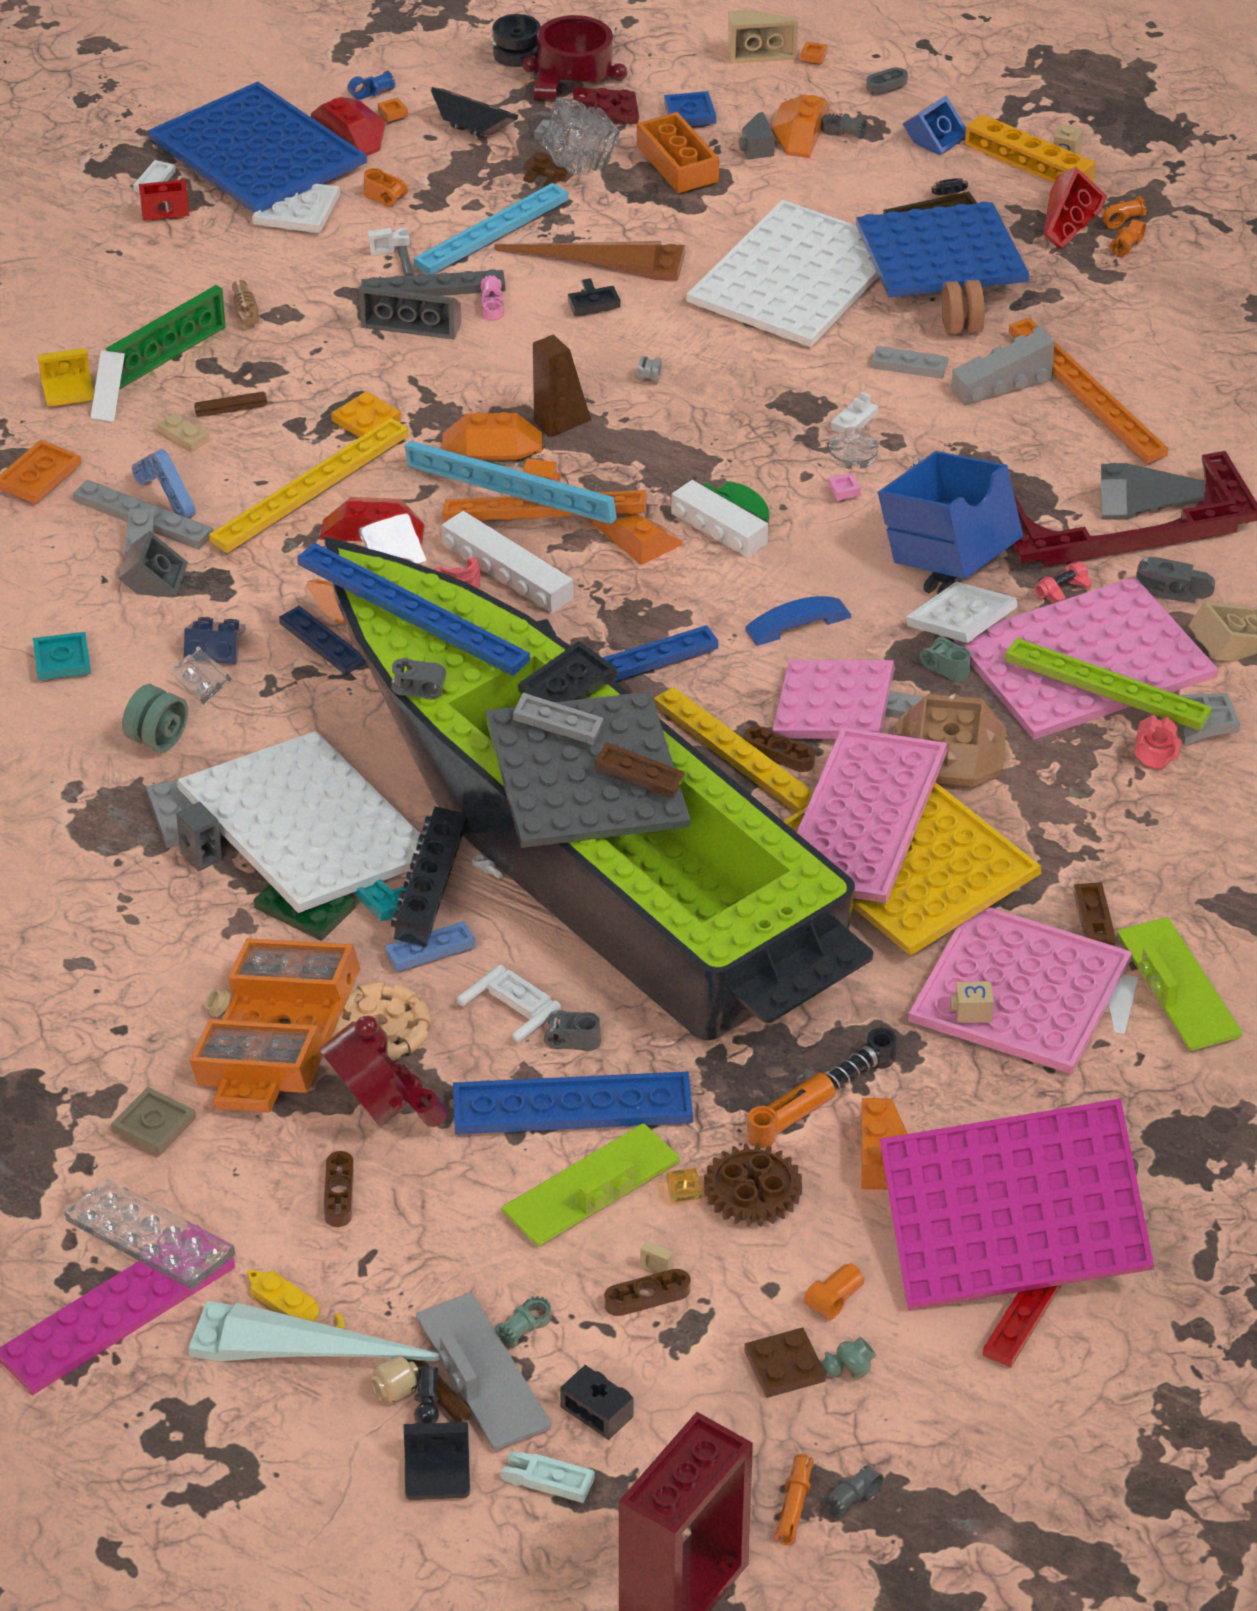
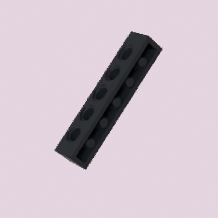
(429, 876)

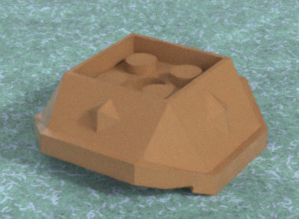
(971, 732)

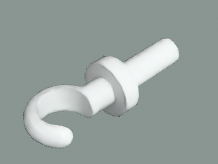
(486, 865)

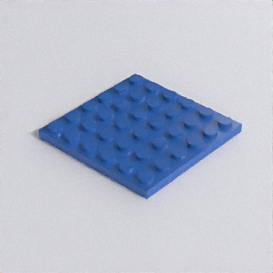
(940, 245)

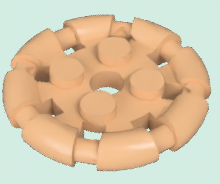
(390, 1013)

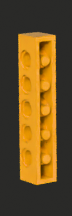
(1024, 149)

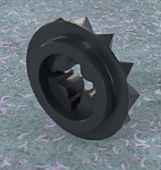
(949, 186)

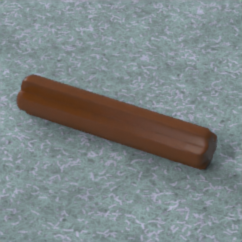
(230, 404)
(448, 1398)

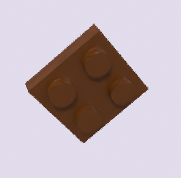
(784, 1362)

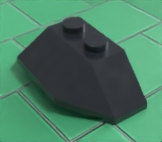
(471, 113)

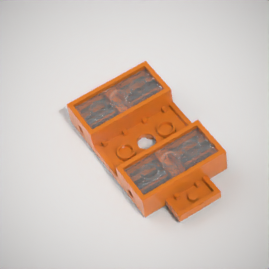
(249, 1049)

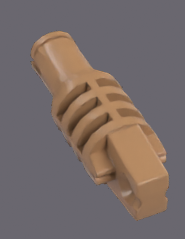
(245, 304)

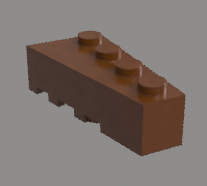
(556, 388)

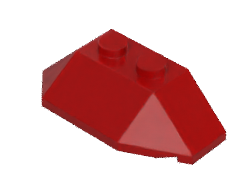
(353, 123)
(364, 511)

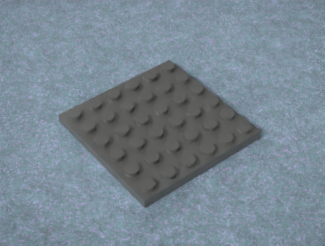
(554, 782)

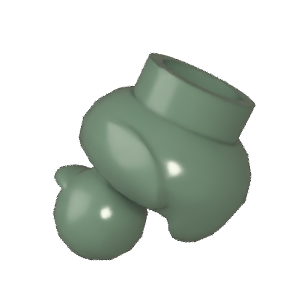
(853, 1355)

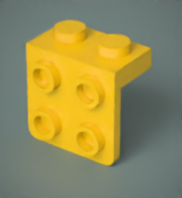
(66, 377)

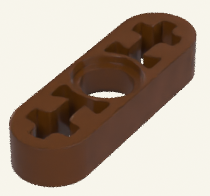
(796, 756)
(344, 1198)
(666, 1279)

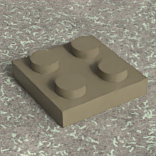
(153, 1121)

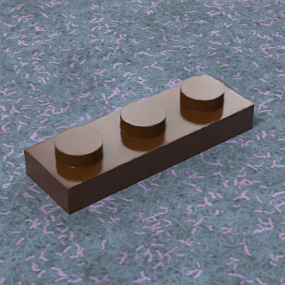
(639, 770)

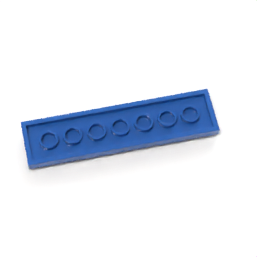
(572, 1102)

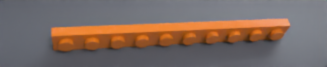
(1099, 400)

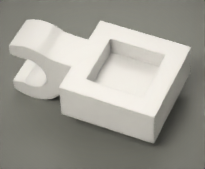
(383, 240)

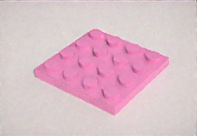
(833, 694)

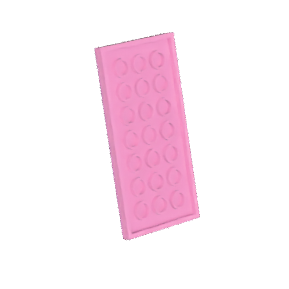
(871, 805)

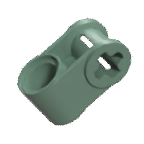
(949, 659)

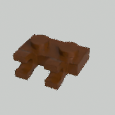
(543, 164)

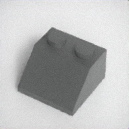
(152, 567)

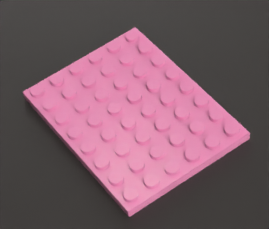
(1107, 627)

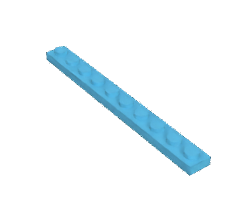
(511, 482)

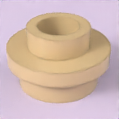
(217, 1002)

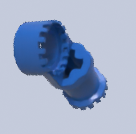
(371, 85)

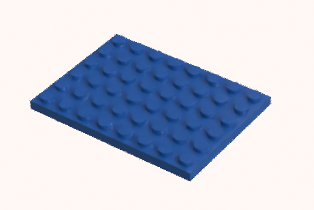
(257, 147)

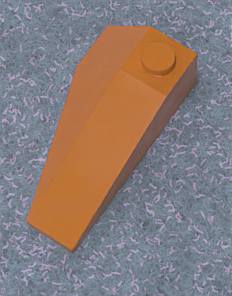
(639, 536)

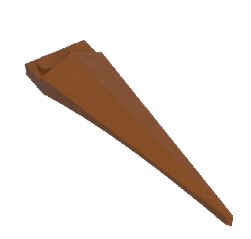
(636, 257)

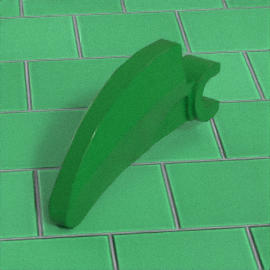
(743, 497)

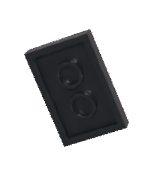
(569, 676)

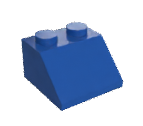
(936, 127)

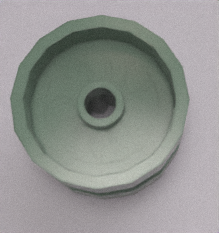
(155, 718)

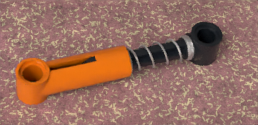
(767, 1122)

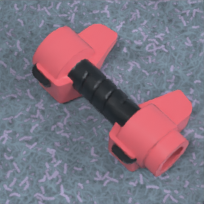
(1074, 573)

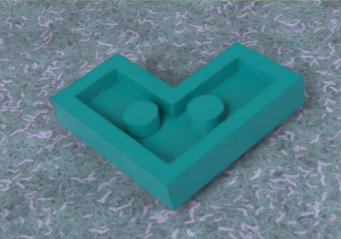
(380, 899)

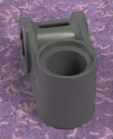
(420, 679)
(575, 1030)

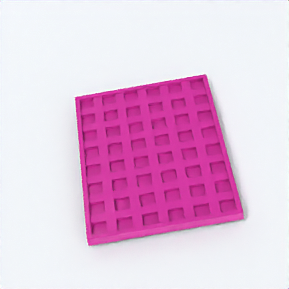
(1015, 1204)

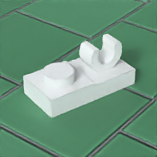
(856, 414)

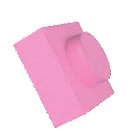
(844, 486)

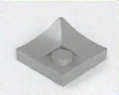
(1221, 721)

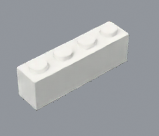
(719, 518)

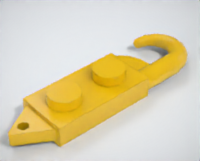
(285, 1297)

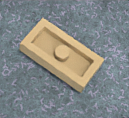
(183, 432)

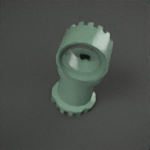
(523, 1321)

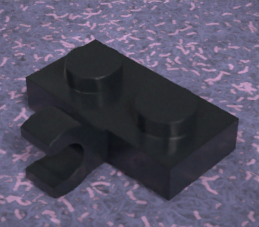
(593, 300)

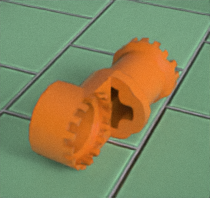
(1125, 211)
(1128, 237)

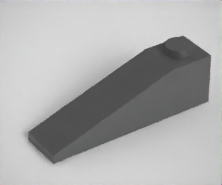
(1137, 488)

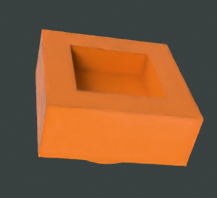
(813, 52)
(392, 109)

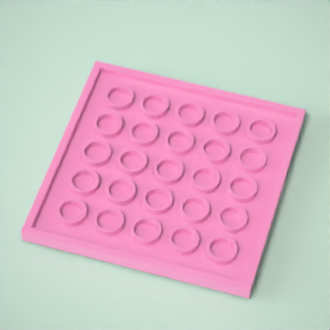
(1044, 987)

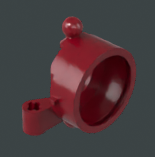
(572, 51)
(378, 1083)

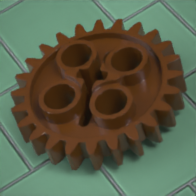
(770, 1180)

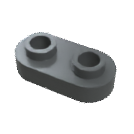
(886, 80)

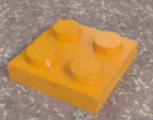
(364, 414)

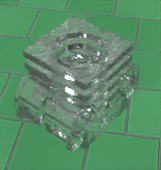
(579, 137)

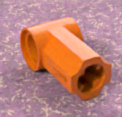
(830, 1296)

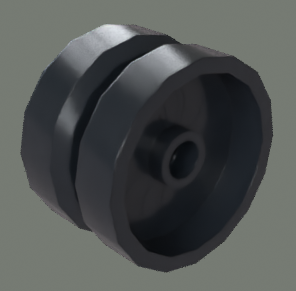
(515, 38)

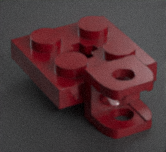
(617, 104)

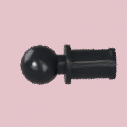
(427, 1395)

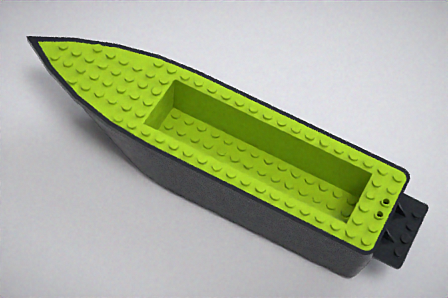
(698, 916)

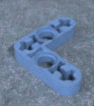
(161, 466)

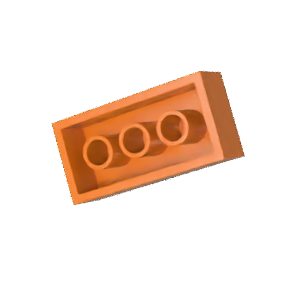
(677, 152)

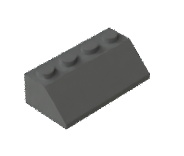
(409, 312)

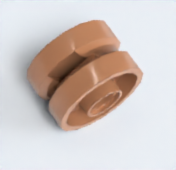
(962, 307)

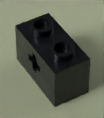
(597, 1401)

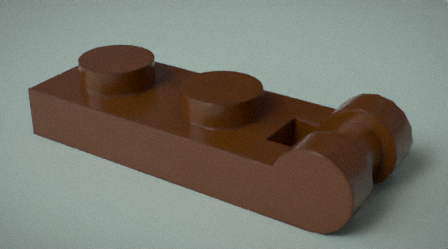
(1094, 912)

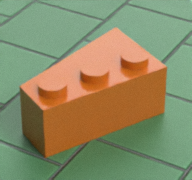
(877, 1121)

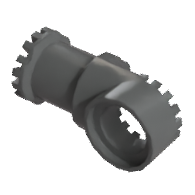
(843, 124)
(852, 1491)

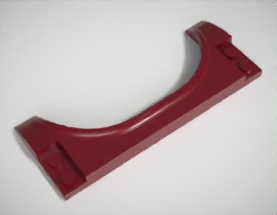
(1224, 507)

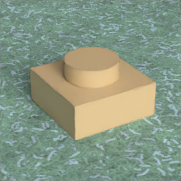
(655, 1258)

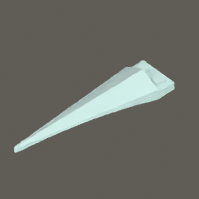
(254, 1333)

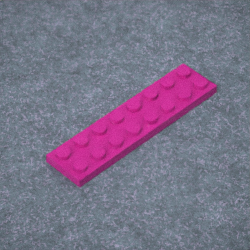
(94, 1323)

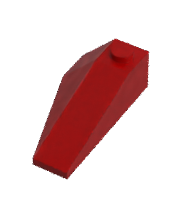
(1071, 206)

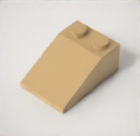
(761, 37)
(1226, 630)

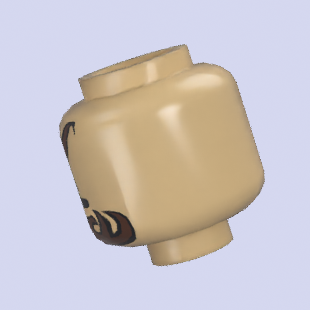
(395, 1379)

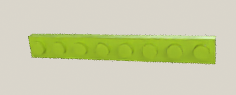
(1108, 684)

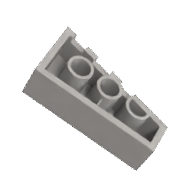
(1006, 369)

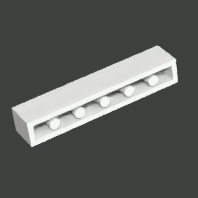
(507, 562)

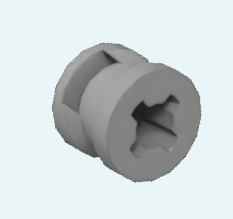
(649, 369)

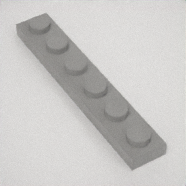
(166, 522)

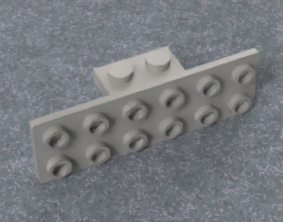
(483, 1371)

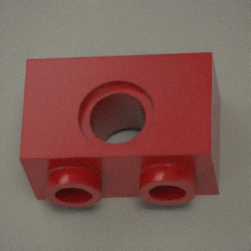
(153, 197)

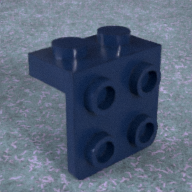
(215, 638)

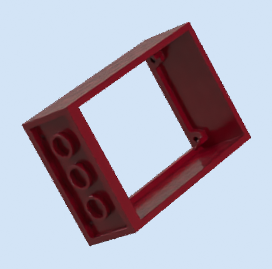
(700, 1482)

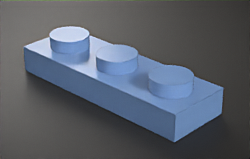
(441, 943)

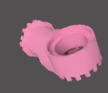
(492, 298)

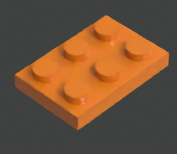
(38, 471)

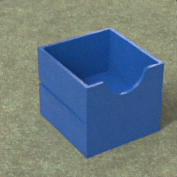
(950, 514)

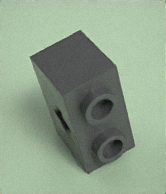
(199, 836)

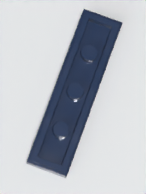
(322, 640)

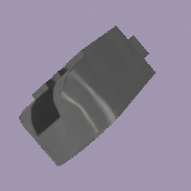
(1174, 580)

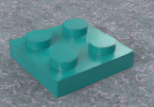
(61, 655)

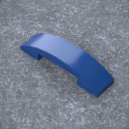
(795, 613)

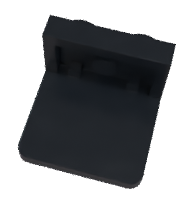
(436, 1460)

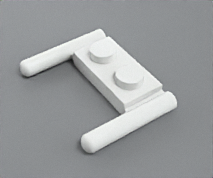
(516, 994)

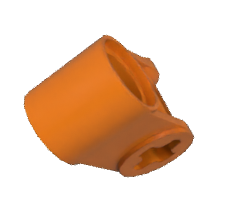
(381, 187)

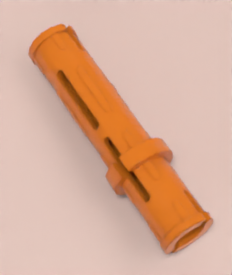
(796, 1489)

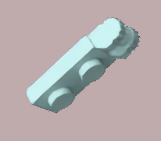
(548, 1475)

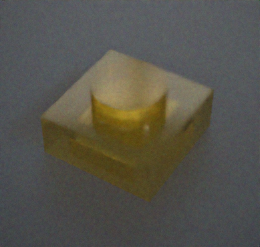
(683, 1185)

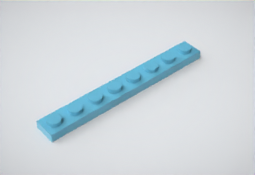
(490, 229)

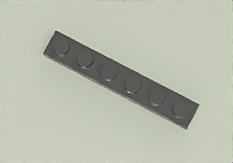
(436, 284)

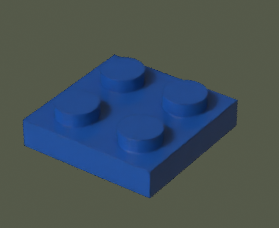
(694, 107)

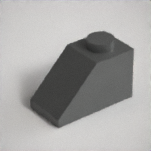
(757, 138)

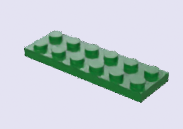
(170, 334)

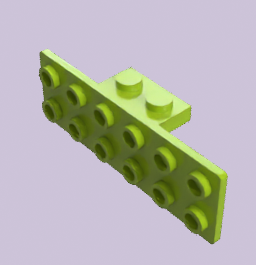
(1179, 984)
(590, 1184)

